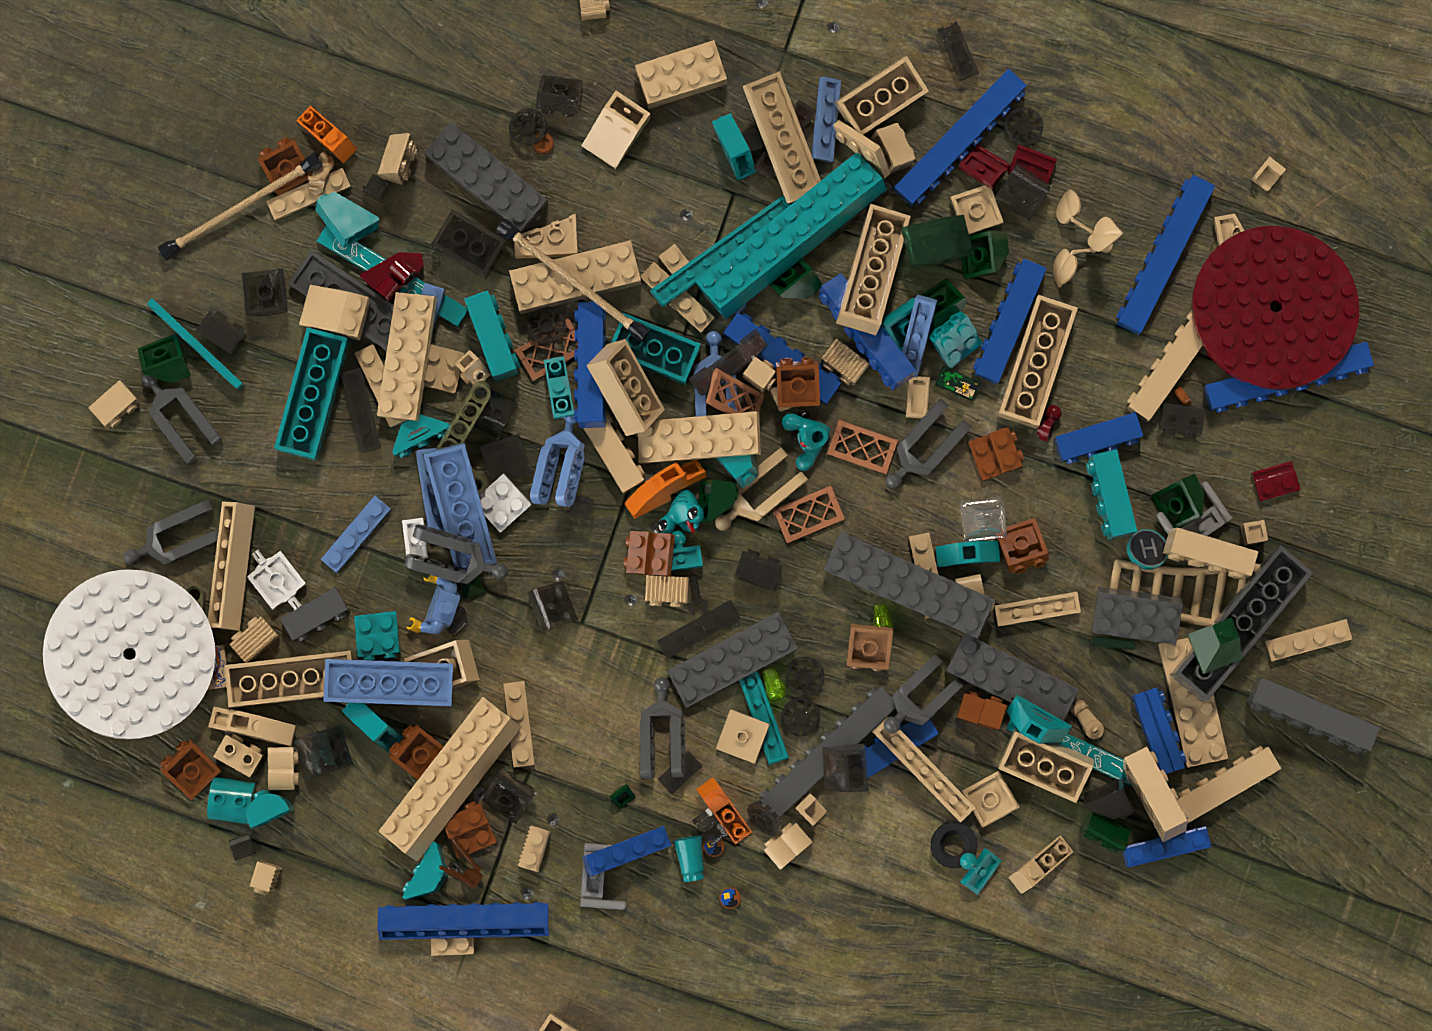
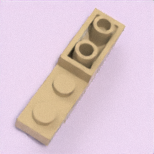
(252, 726)

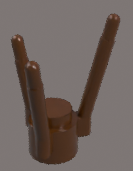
(470, 876)

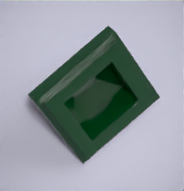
(473, 588)
(622, 796)

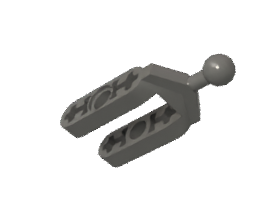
(163, 400)
(909, 462)
(153, 544)
(447, 571)
(908, 710)
(647, 734)

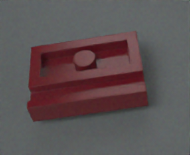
(1034, 161)
(984, 166)
(1275, 481)

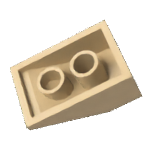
(335, 311)
(455, 653)

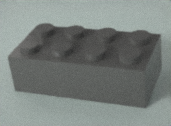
(1136, 615)

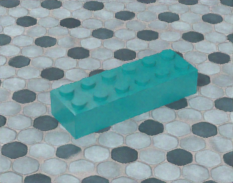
(312, 394)

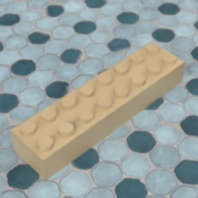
(449, 779)

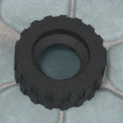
(942, 833)

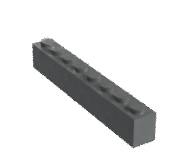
(811, 769)

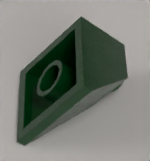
(989, 254)
(797, 282)
(948, 302)
(164, 359)
(716, 497)
(1181, 501)
(1216, 645)

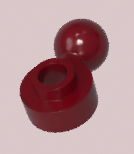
(1045, 429)

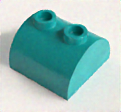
(897, 322)
(230, 799)
(267, 808)

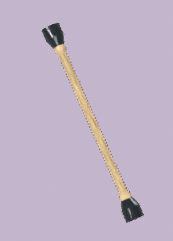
(172, 247)
(636, 329)

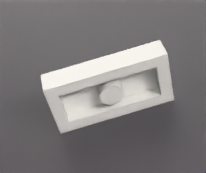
(413, 545)

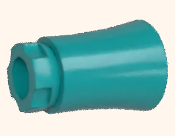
(690, 857)

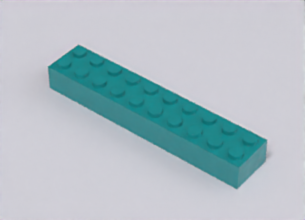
(791, 235)

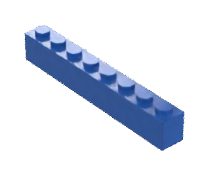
(959, 138)
(1165, 255)
(1234, 392)
(463, 921)

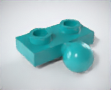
(685, 557)
(978, 869)

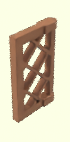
(519, 351)
(716, 387)
(848, 457)
(804, 531)

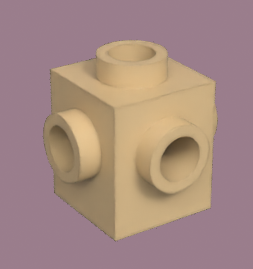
(472, 368)

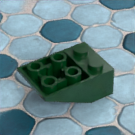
(1106, 830)

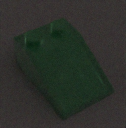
(937, 241)

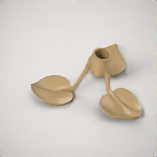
(1100, 240)

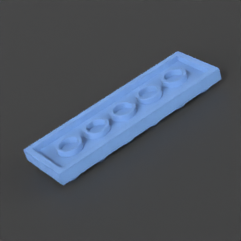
(459, 500)
(388, 682)

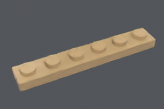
(926, 772)

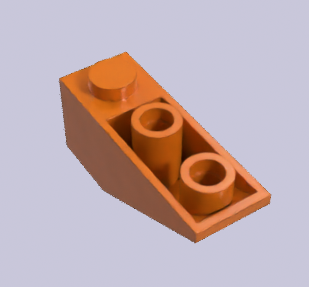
(327, 134)
(724, 810)

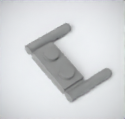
(1211, 519)
(592, 886)

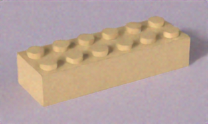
(599, 269)
(873, 270)
(1037, 361)
(278, 679)

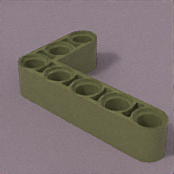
(468, 420)

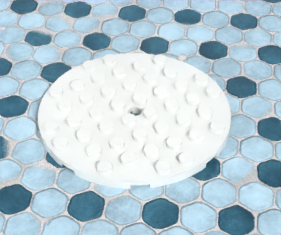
(122, 695)

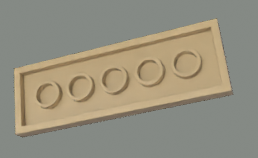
(782, 136)
(407, 356)
(700, 438)
(1195, 720)

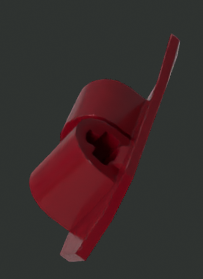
(393, 273)

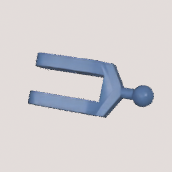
(713, 340)
(548, 463)

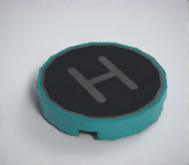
(1147, 549)

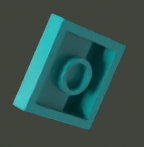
(955, 339)
(377, 635)

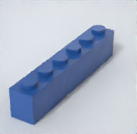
(1010, 321)
(591, 340)
(878, 348)
(776, 350)

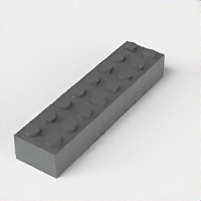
(910, 585)
(1252, 613)

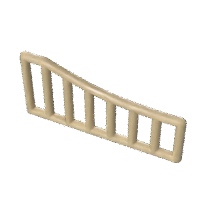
(1200, 572)

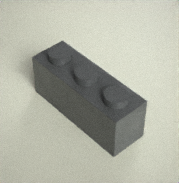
(315, 615)

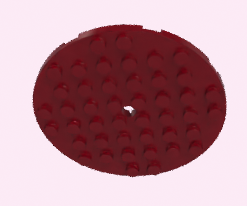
(1267, 346)

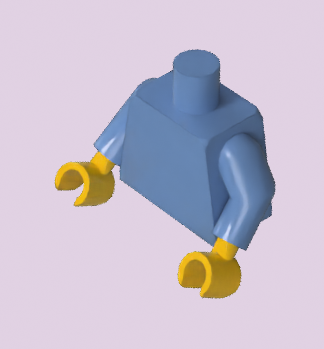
(441, 607)

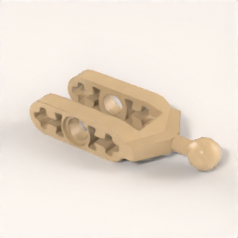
(742, 507)

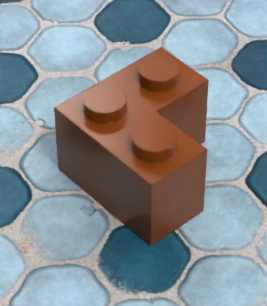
(981, 711)

